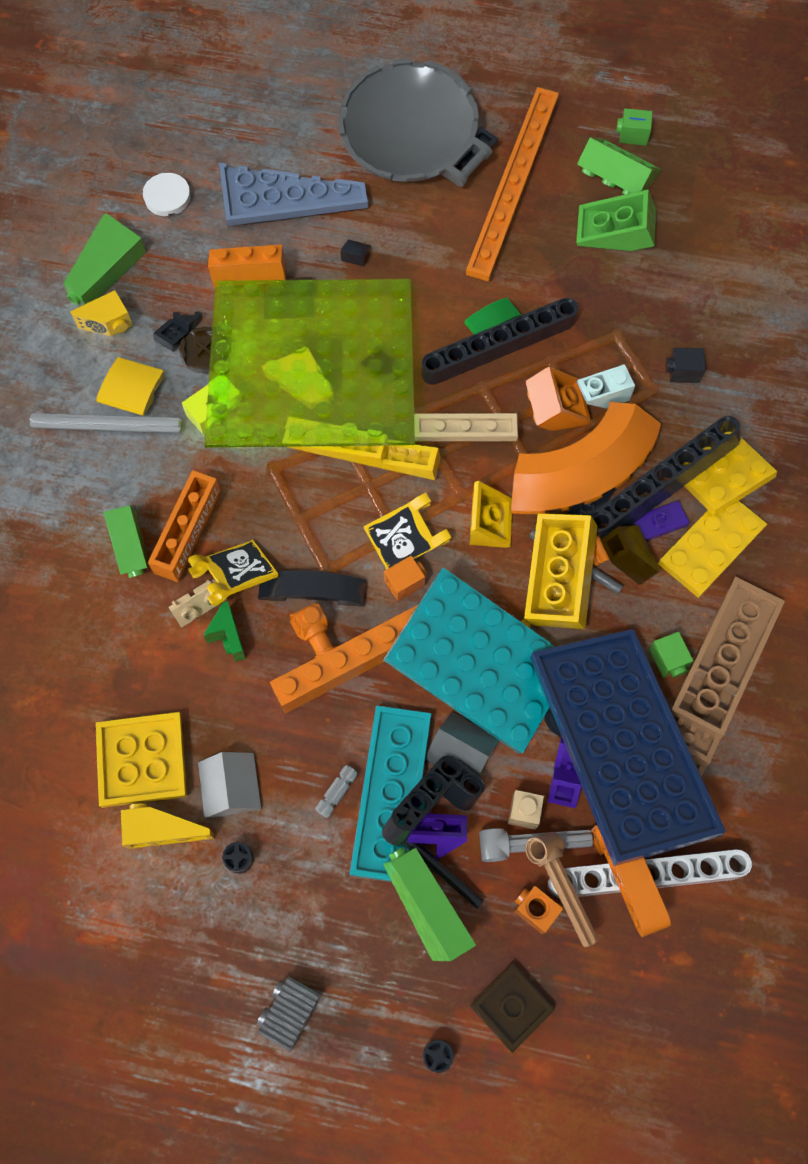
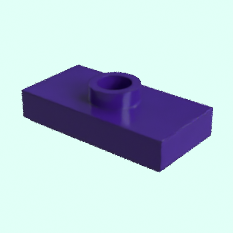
(662, 521)

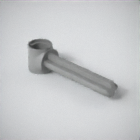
(498, 845)

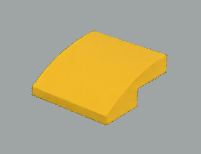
(130, 386)

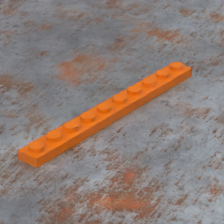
(512, 185)

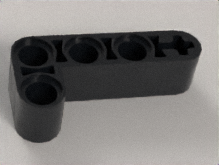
(445, 779)

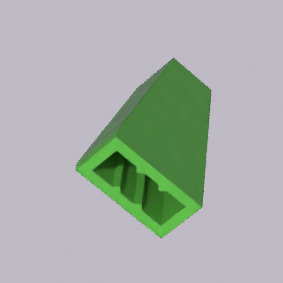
(103, 261)
(428, 906)

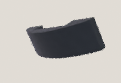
(314, 586)

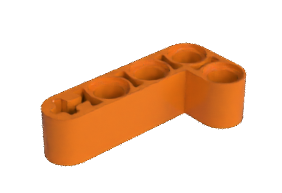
(637, 891)

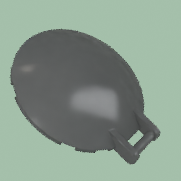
(412, 122)

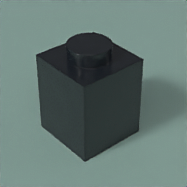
(686, 365)

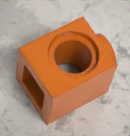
(550, 913)

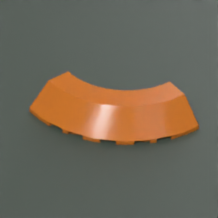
(588, 466)

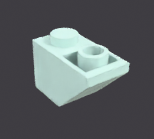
(607, 387)

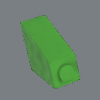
(127, 540)

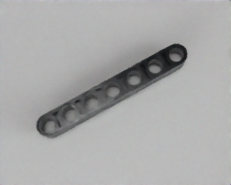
(491, 349)
(669, 468)

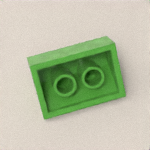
(617, 166)

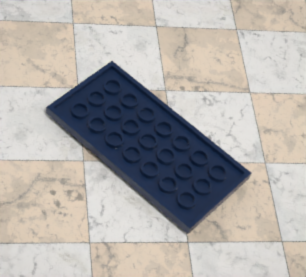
(626, 747)

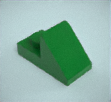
(223, 627)

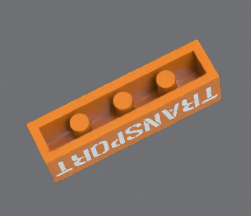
(184, 526)

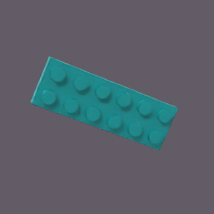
(391, 773)

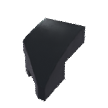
(176, 329)

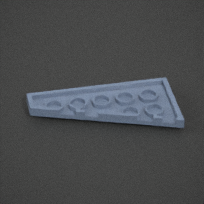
(277, 195)

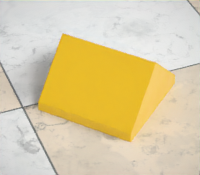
(490, 517)

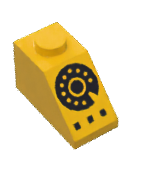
(103, 315)

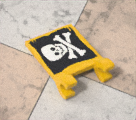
(404, 533)
(233, 570)

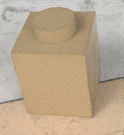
(525, 809)

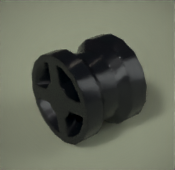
(234, 854)
(439, 1054)

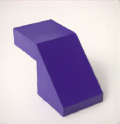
(564, 782)

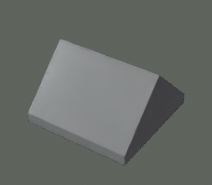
(229, 784)

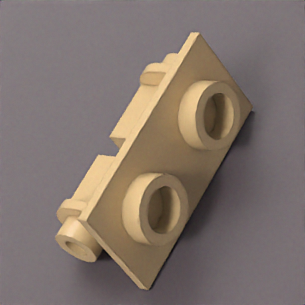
(189, 608)

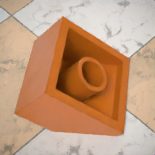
(557, 400)

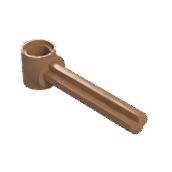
(545, 852)

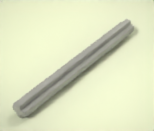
(105, 423)

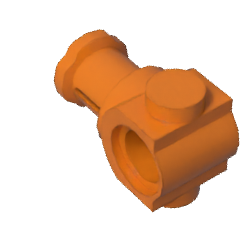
(310, 626)

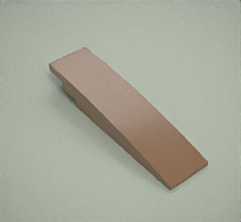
(723, 667)

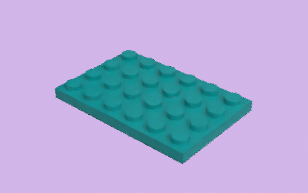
(474, 660)

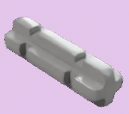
(336, 791)

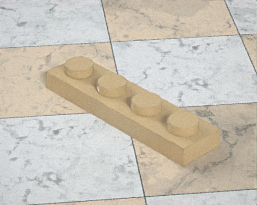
(466, 427)

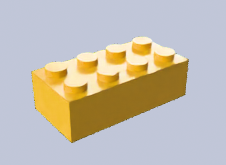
(561, 571)

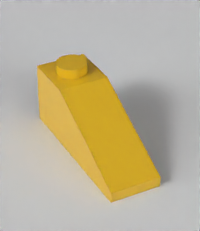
(151, 827)

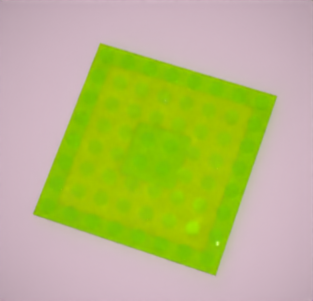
(311, 364)

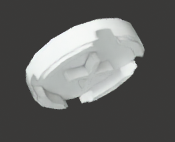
(166, 194)

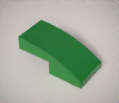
(492, 315)

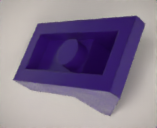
(443, 830)

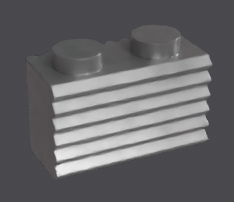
(288, 1013)

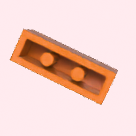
(247, 263)

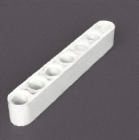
(663, 875)

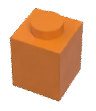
(405, 578)

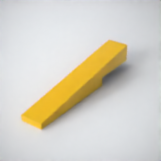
(406, 459)

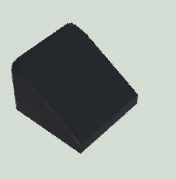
(355, 252)

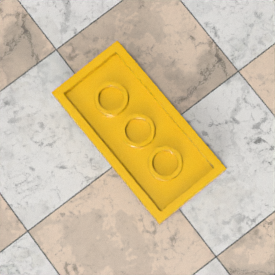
(711, 547)

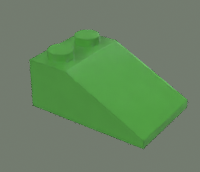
(618, 222)

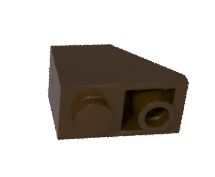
(630, 553)

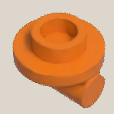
(600, 554)

